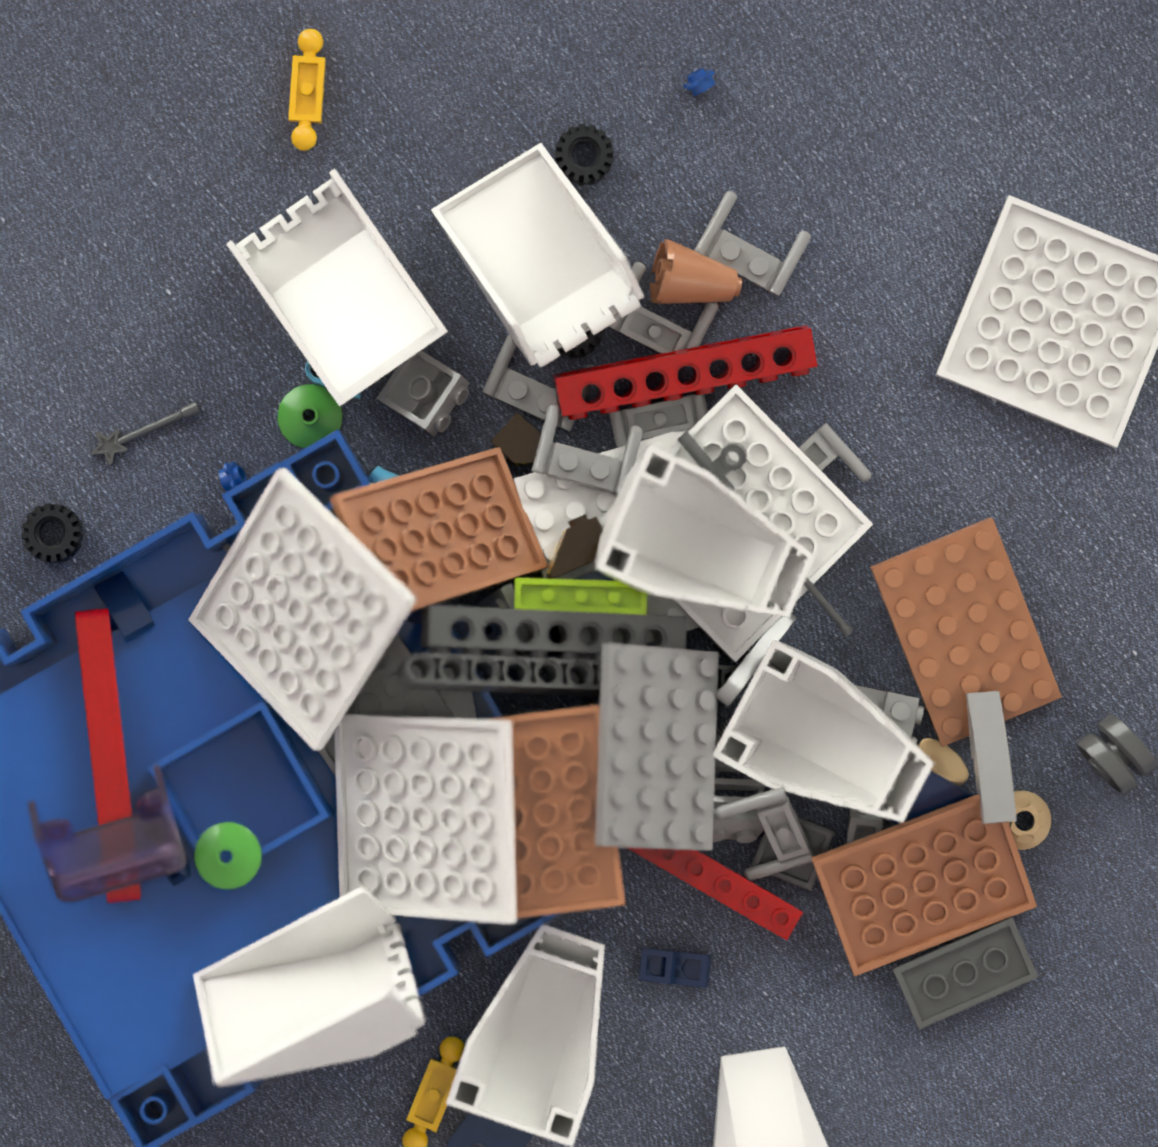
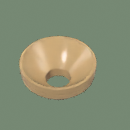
(946, 761)
(1042, 820)

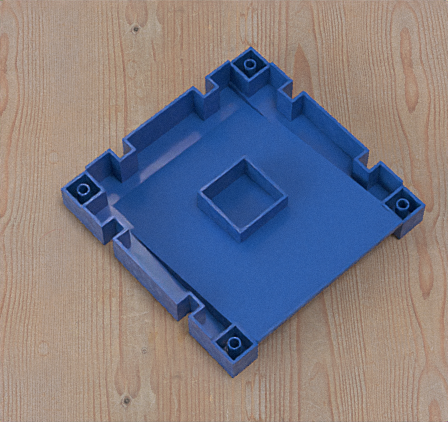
(226, 756)

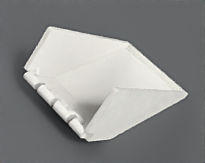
(539, 255)
(339, 290)
(310, 994)

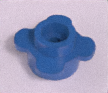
(699, 81)
(231, 475)

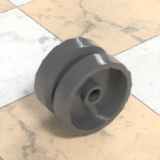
(1118, 752)

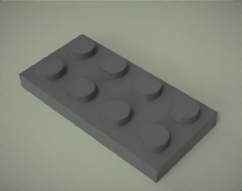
(965, 972)

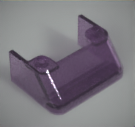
(114, 852)

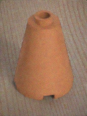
(691, 277)

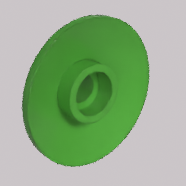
(303, 398)
(240, 843)

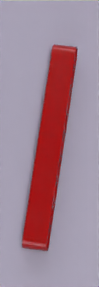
(104, 726)

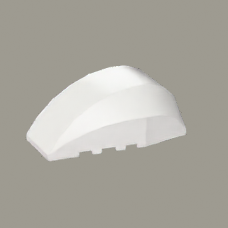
(698, 541)
(821, 738)
(537, 1040)
(763, 1103)

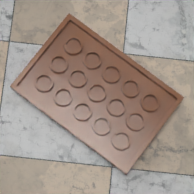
(445, 527)
(965, 627)
(556, 815)
(922, 884)

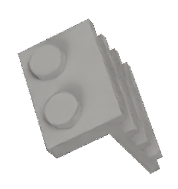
(740, 827)

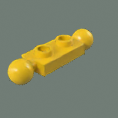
(307, 89)
(433, 1093)

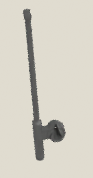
(722, 466)

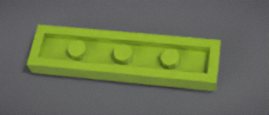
(578, 596)

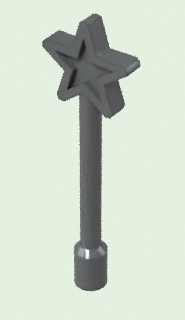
(114, 443)

